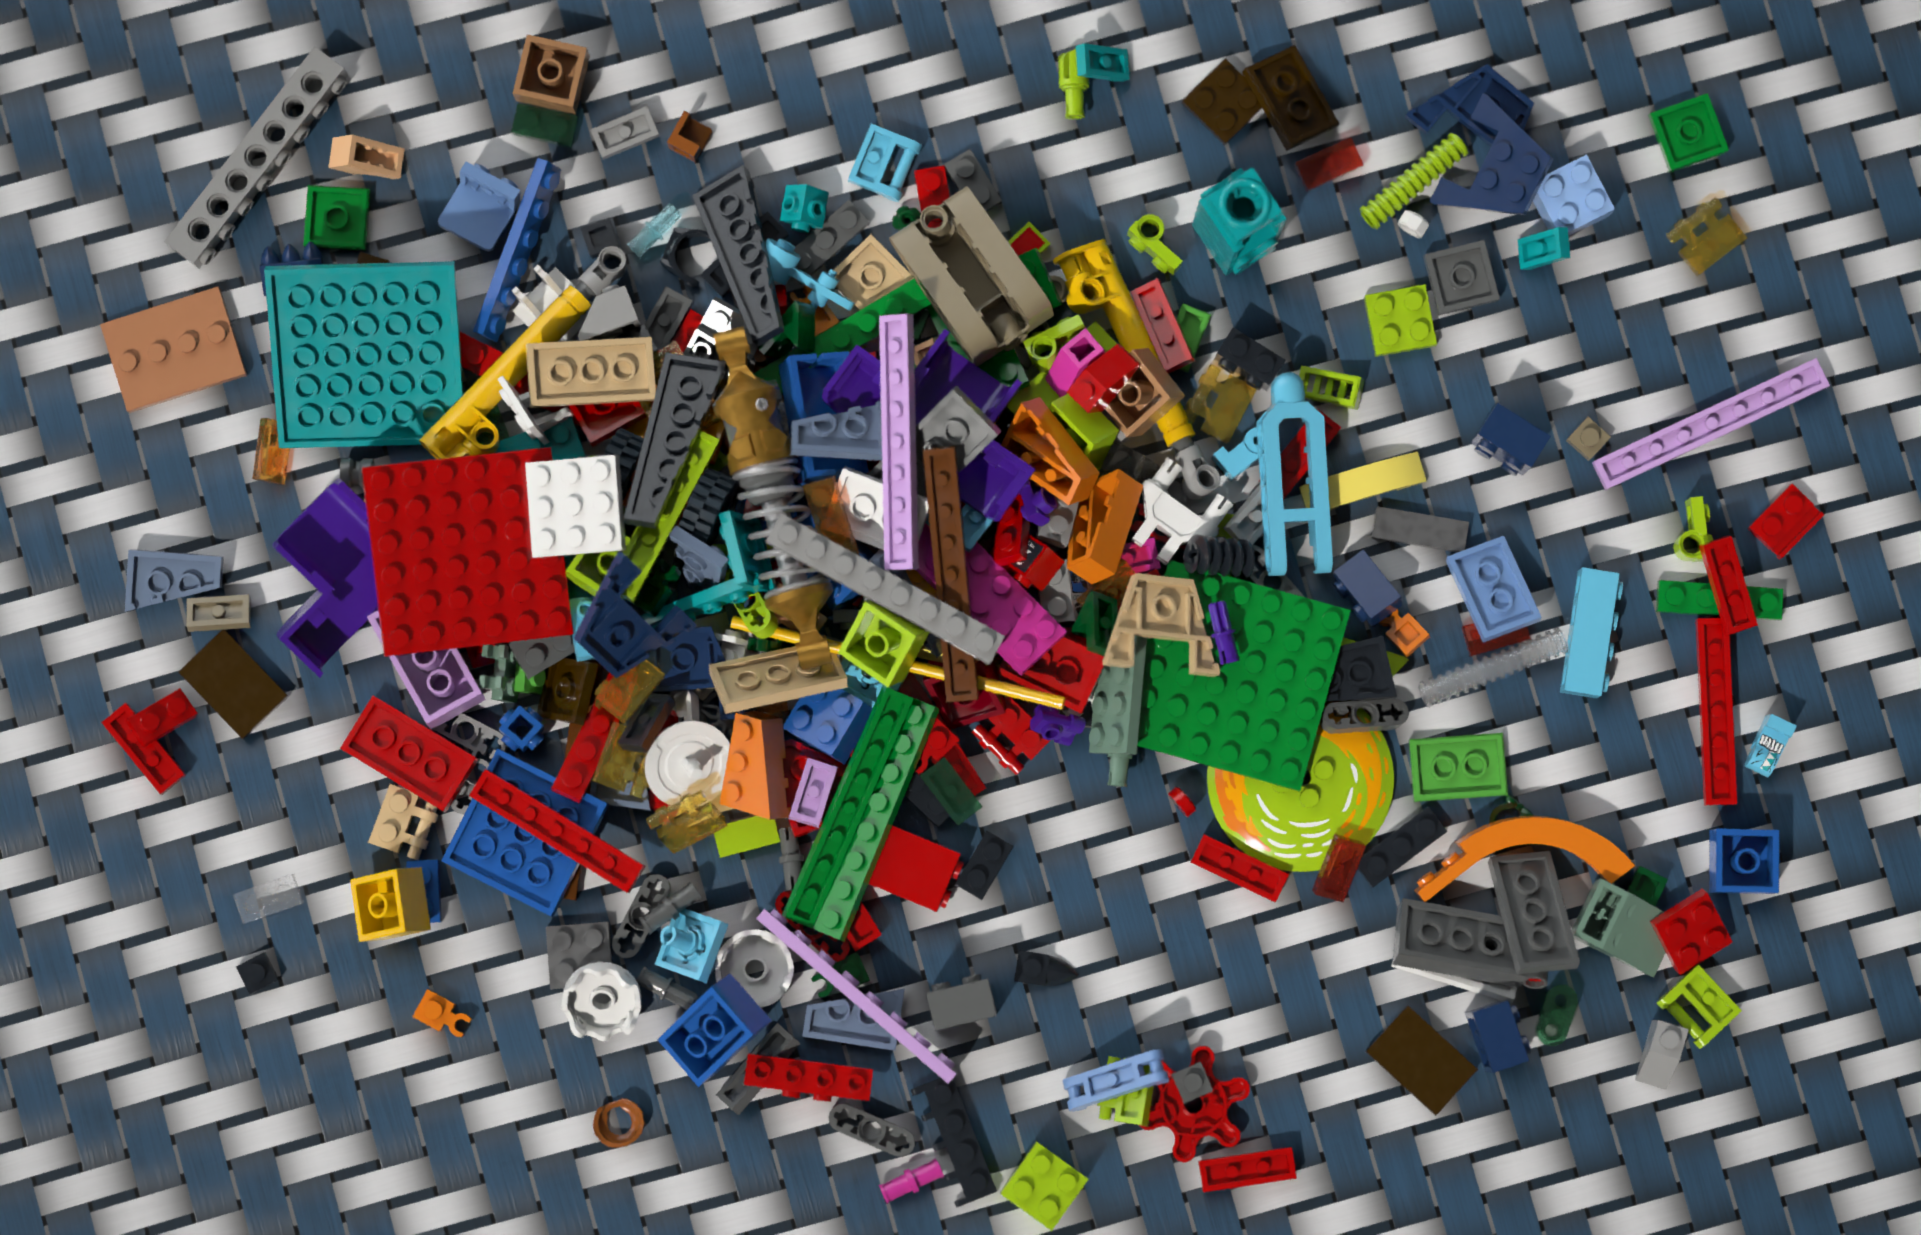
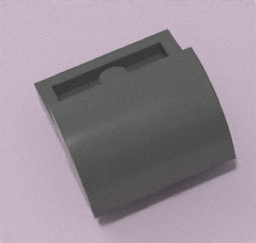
(718, 318)

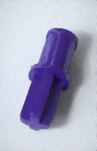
(1223, 632)

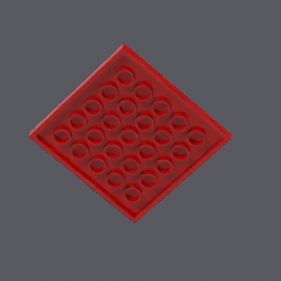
(459, 554)

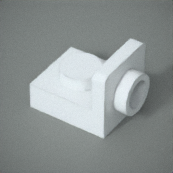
(733, 645)

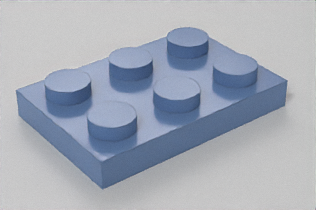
(1493, 589)

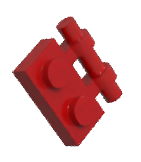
(1016, 727)

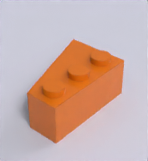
(1048, 448)
(1103, 526)
(755, 766)

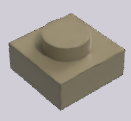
(1588, 438)

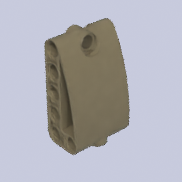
(972, 277)

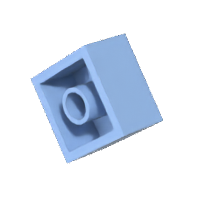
(1573, 197)

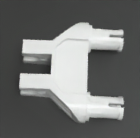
(1172, 517)

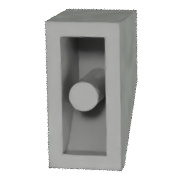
(1661, 1053)

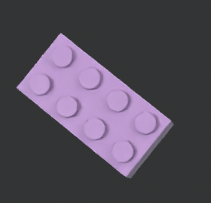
(436, 681)

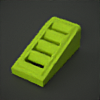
(1356, 392)

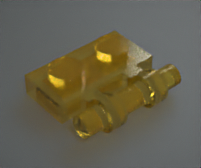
(1712, 244)
(1228, 408)
(616, 765)
(690, 828)

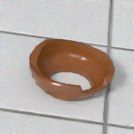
(613, 1140)

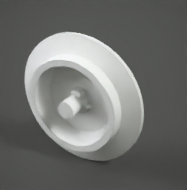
(687, 760)

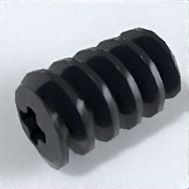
(1219, 556)

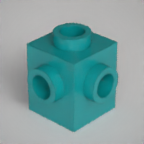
(804, 207)

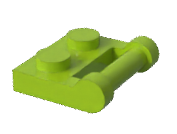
(1706, 998)

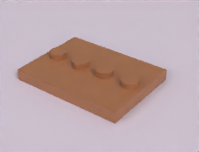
(173, 349)

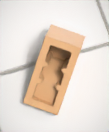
(366, 157)

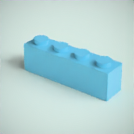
(1590, 633)

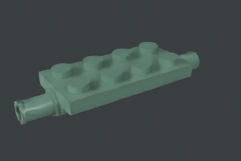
(1118, 714)

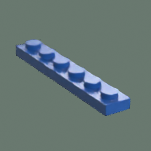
(517, 250)

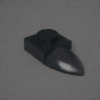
(1043, 969)

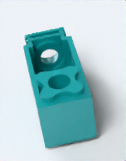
(1238, 221)

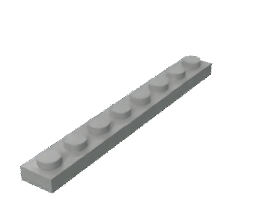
(885, 589)

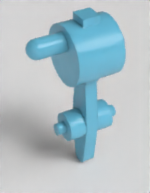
(783, 266)

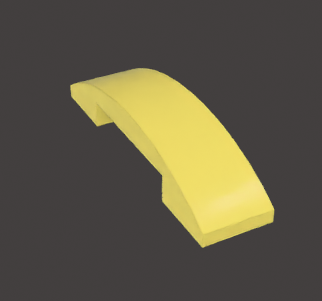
(1371, 480)

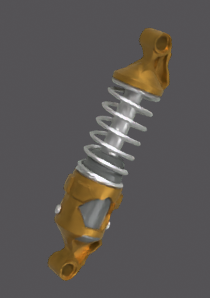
(767, 471)

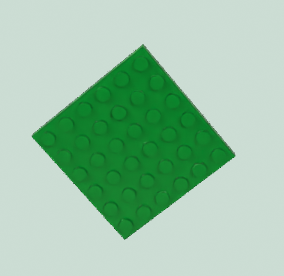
(1259, 710)

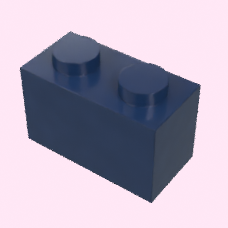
(1367, 589)

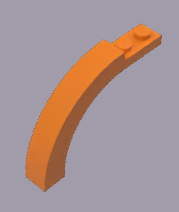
(1586, 844)

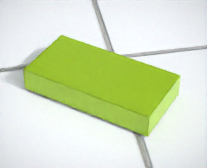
(746, 835)

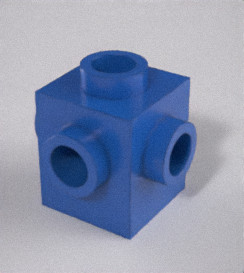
(517, 718)

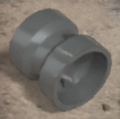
(351, 471)

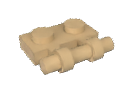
(395, 818)

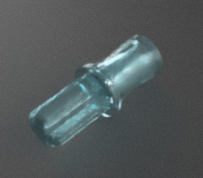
(654, 230)

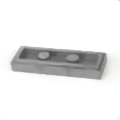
(1420, 529)

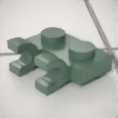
(503, 680)

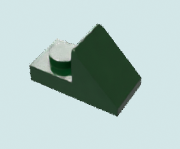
(799, 330)
(1096, 621)

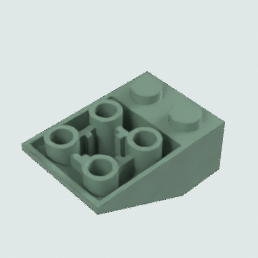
(1620, 927)

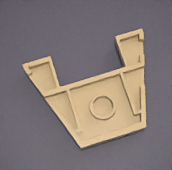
(1161, 610)

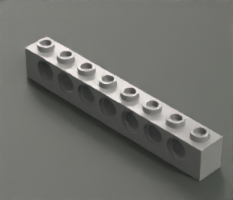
(258, 140)

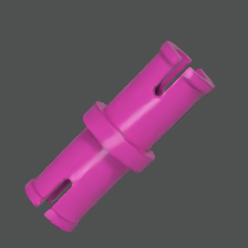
(911, 1180)

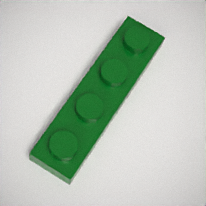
(1699, 600)

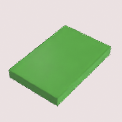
(1458, 767)

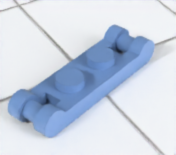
(1115, 1080)

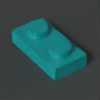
(1102, 62)
(1544, 248)

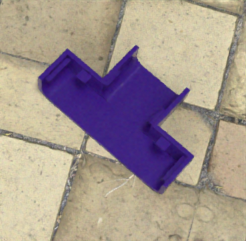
(995, 474)
(334, 554)

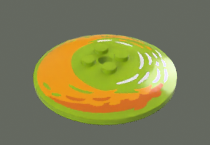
(1293, 829)

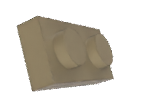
(218, 613)

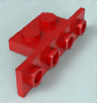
(810, 1077)

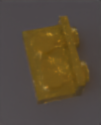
(628, 692)

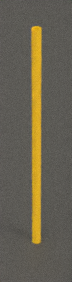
(931, 670)

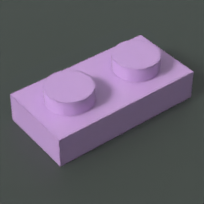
(813, 792)

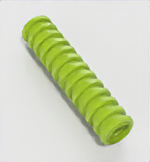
(1414, 180)

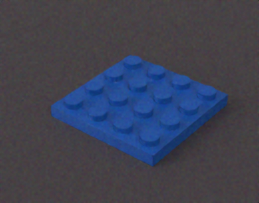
(511, 857)

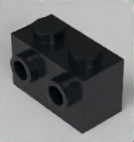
(1249, 360)

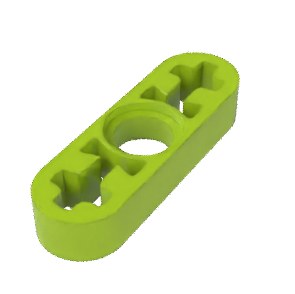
(749, 614)

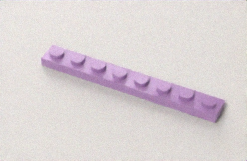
(1710, 424)
(898, 442)
(847, 985)

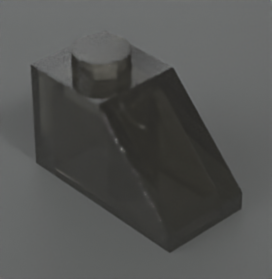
(1130, 462)

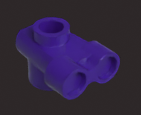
(1037, 503)
(1055, 725)

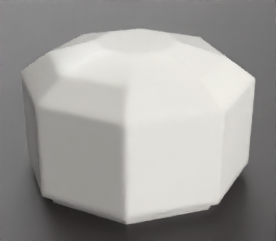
(1413, 223)

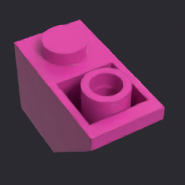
(1072, 361)

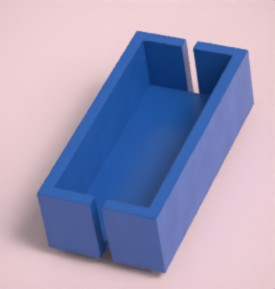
(803, 399)

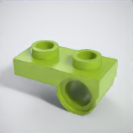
(1162, 256)
(1052, 340)
(1697, 516)

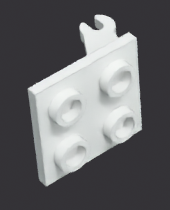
(542, 297)
(519, 405)

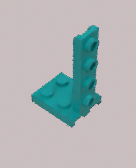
(744, 567)

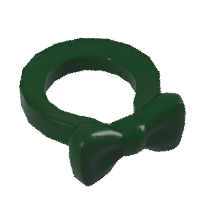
(1511, 802)

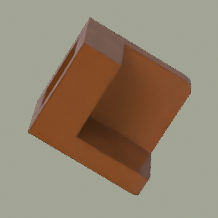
(689, 137)

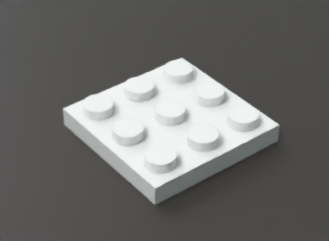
(575, 506)

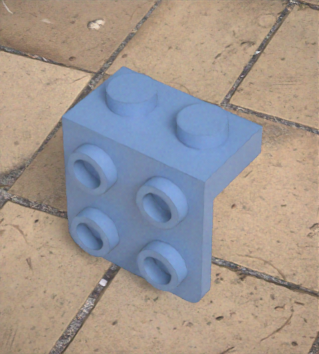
(480, 207)

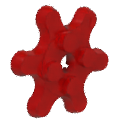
(1209, 1120)

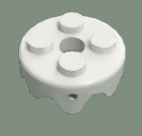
(767, 949)
(597, 1019)

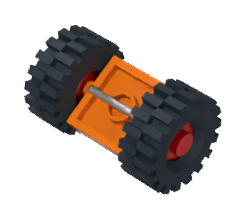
(709, 498)

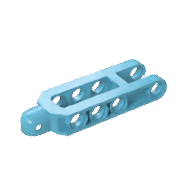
(1289, 402)

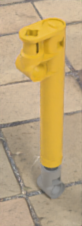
(1093, 272)
(460, 426)

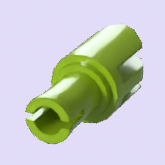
(1072, 85)

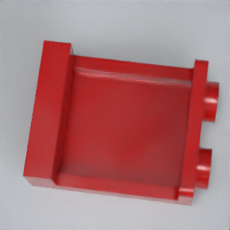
(916, 869)

